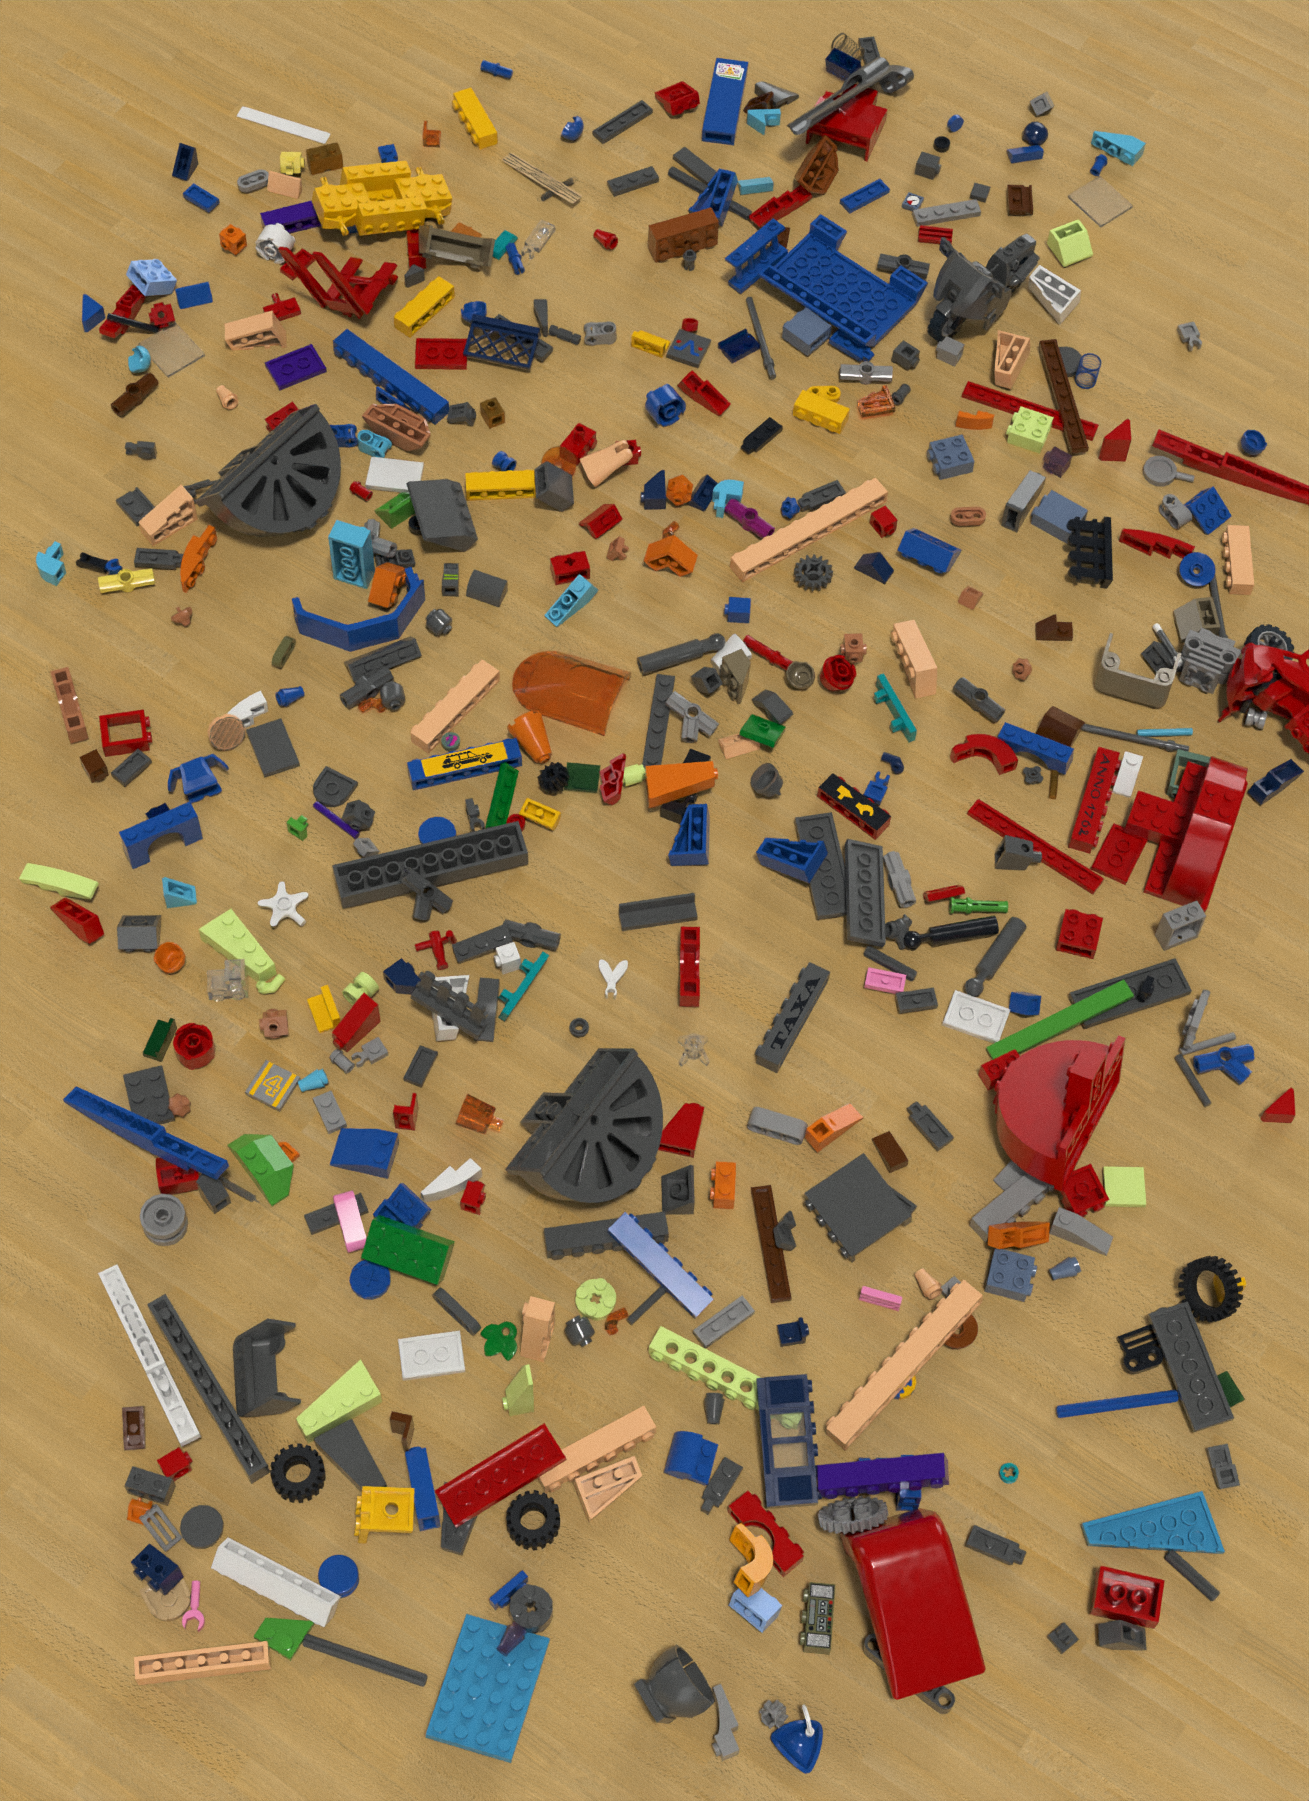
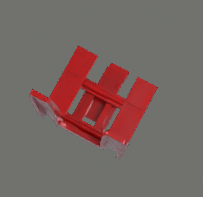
(357, 299)

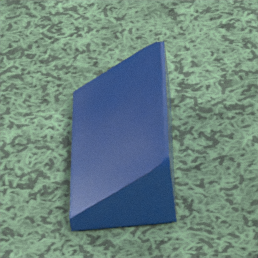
(1025, 153)
(194, 295)
(386, 398)

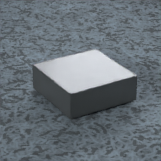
(980, 192)

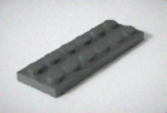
(829, 881)
(865, 893)
(1168, 984)
(1190, 1367)

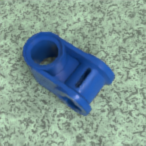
(343, 435)

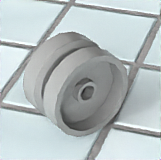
(164, 1220)

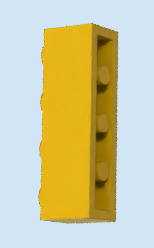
(474, 118)
(424, 306)
(500, 485)

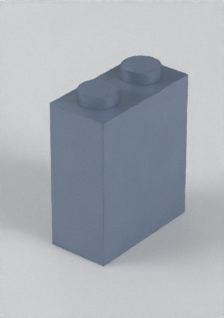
(1055, 513)

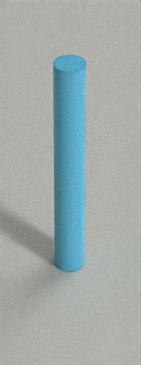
(1165, 732)

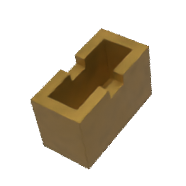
(324, 158)

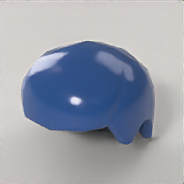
(573, 130)
(471, 308)
(1253, 442)

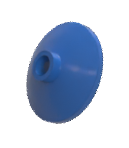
(1199, 562)

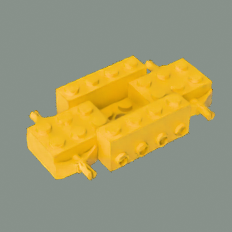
(381, 199)

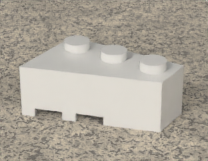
(1054, 293)
(444, 1029)

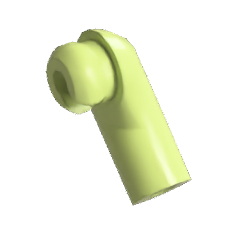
(270, 987)

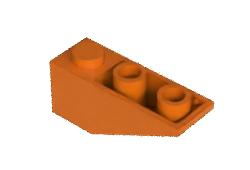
(831, 1126)

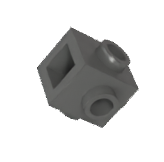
(358, 815)

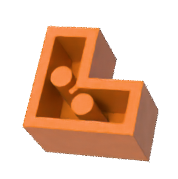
(671, 553)
(385, 583)

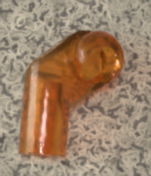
(670, 529)
(372, 702)
(612, 1320)

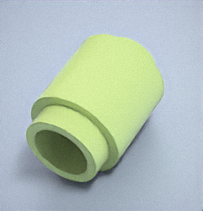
(633, 774)

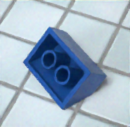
(928, 550)

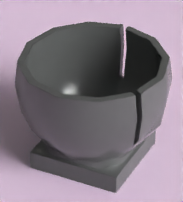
(674, 1689)

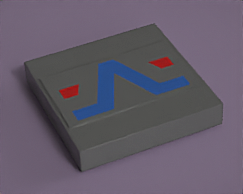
(688, 348)

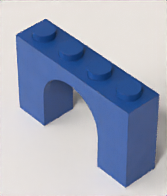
(140, 836)

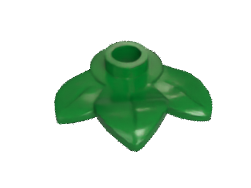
(498, 1342)

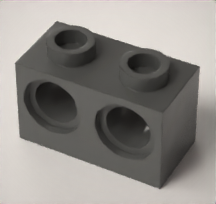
(150, 1486)

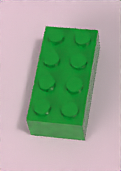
(407, 1249)

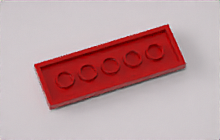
(500, 1475)

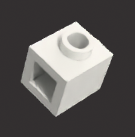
(507, 958)

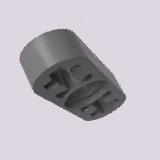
(454, 1309)

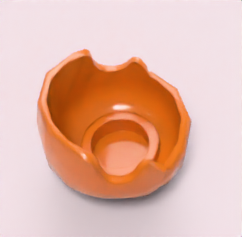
(169, 957)

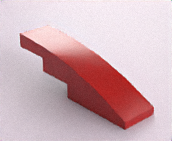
(780, 207)
(1151, 542)

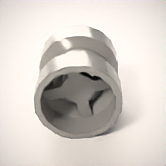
(1255, 718)

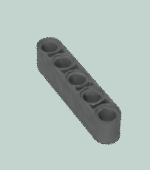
(930, 1698)

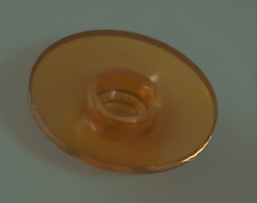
(562, 455)

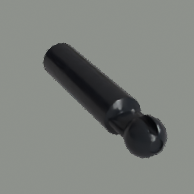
(953, 932)

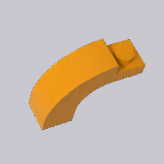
(759, 1558)

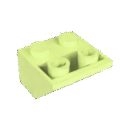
(1070, 243)

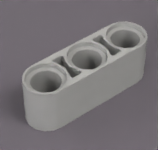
(777, 1125)

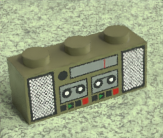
(818, 1618)

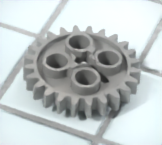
(867, 1513)

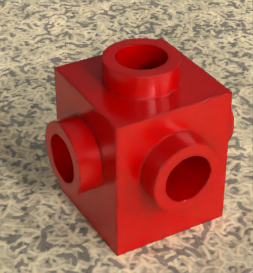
(167, 310)

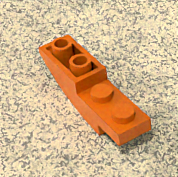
(192, 560)

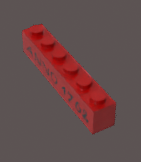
(1094, 800)

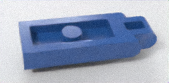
(851, 346)

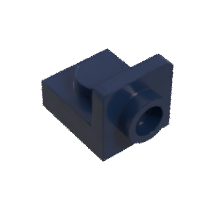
(793, 1332)

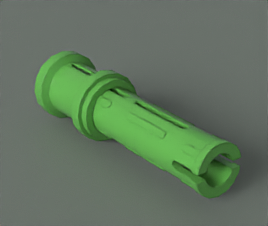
(968, 905)

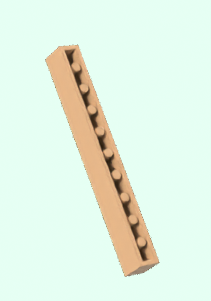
(808, 529)
(903, 1365)

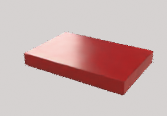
(440, 353)
(1118, 854)

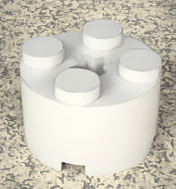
(271, 239)

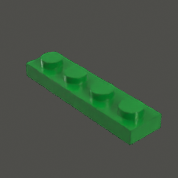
(502, 796)

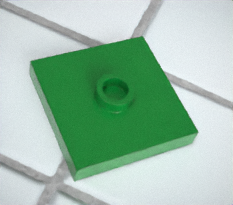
(762, 730)

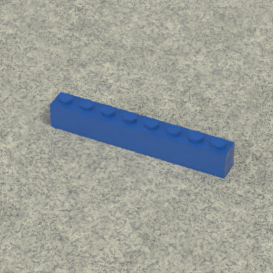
(391, 376)

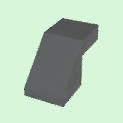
(774, 706)

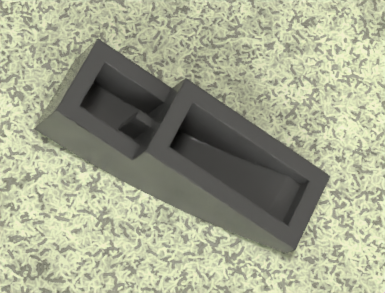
(488, 996)

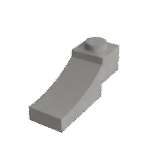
(724, 1741)

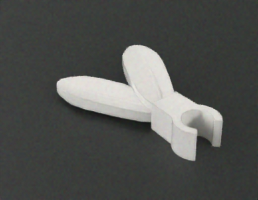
(612, 977)

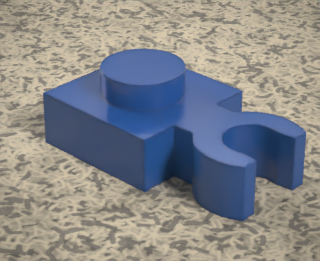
(388, 153)
(877, 789)

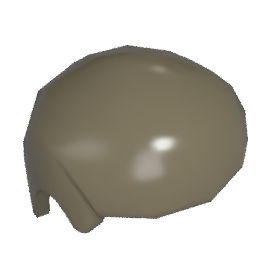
(800, 675)

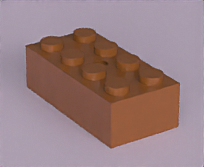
(683, 233)

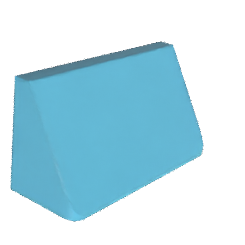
(755, 185)

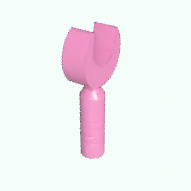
(194, 1604)

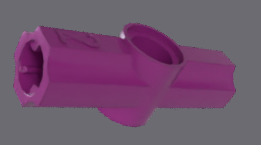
(743, 514)

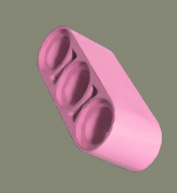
(350, 1221)

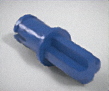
(496, 69)
(515, 258)

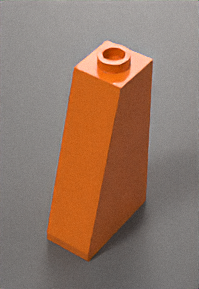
(677, 781)

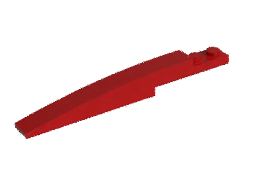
(1232, 468)

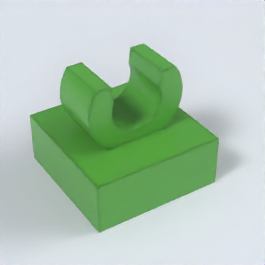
(298, 827)

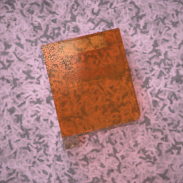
(431, 138)

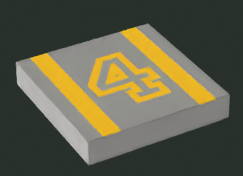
(272, 1085)

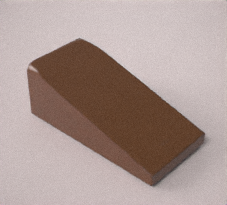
(890, 1152)
(134, 1428)

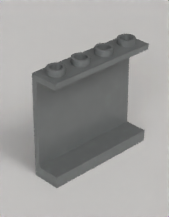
(856, 1206)

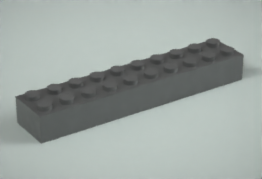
(437, 861)

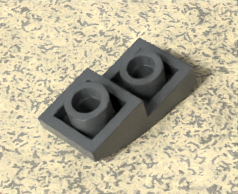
(402, 558)

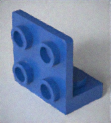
(1208, 509)

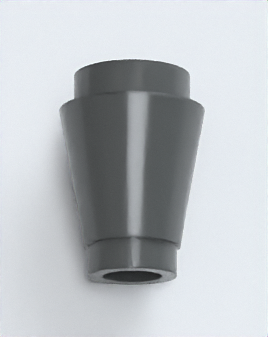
(714, 1405)

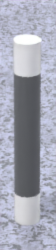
(1164, 639)

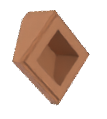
(970, 597)

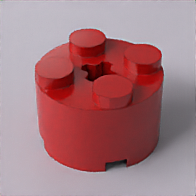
(194, 1045)

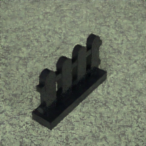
(1101, 559)

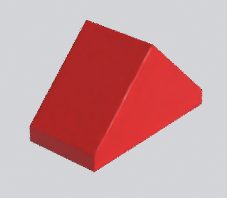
(1282, 1109)

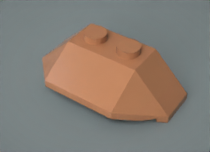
(398, 425)

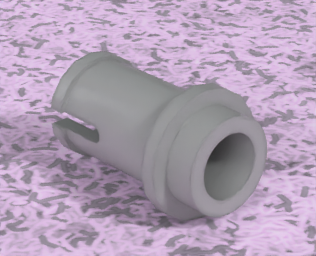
(342, 1061)

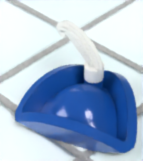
(800, 1742)

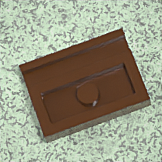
(1019, 199)

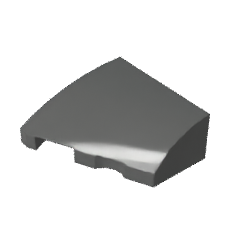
(780, 95)

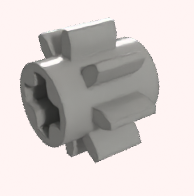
(773, 1714)

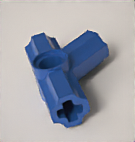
(1233, 1066)

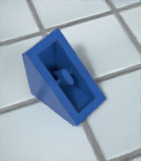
(92, 313)

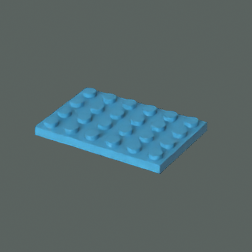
(485, 1691)

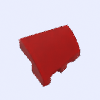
(613, 779)

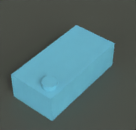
(351, 554)

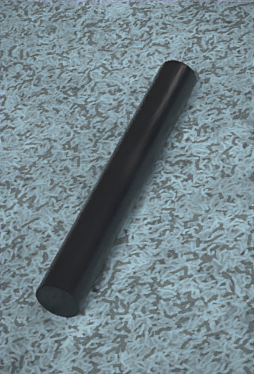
(137, 324)

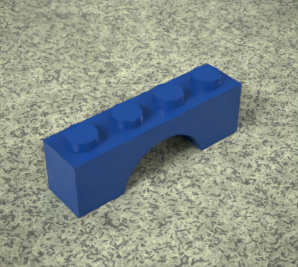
(1054, 754)

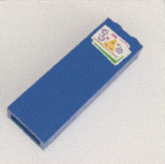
(725, 101)

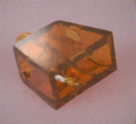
(478, 1116)

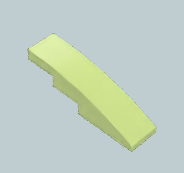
(59, 880)

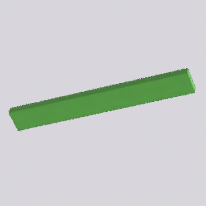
(1063, 1020)

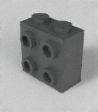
(554, 486)

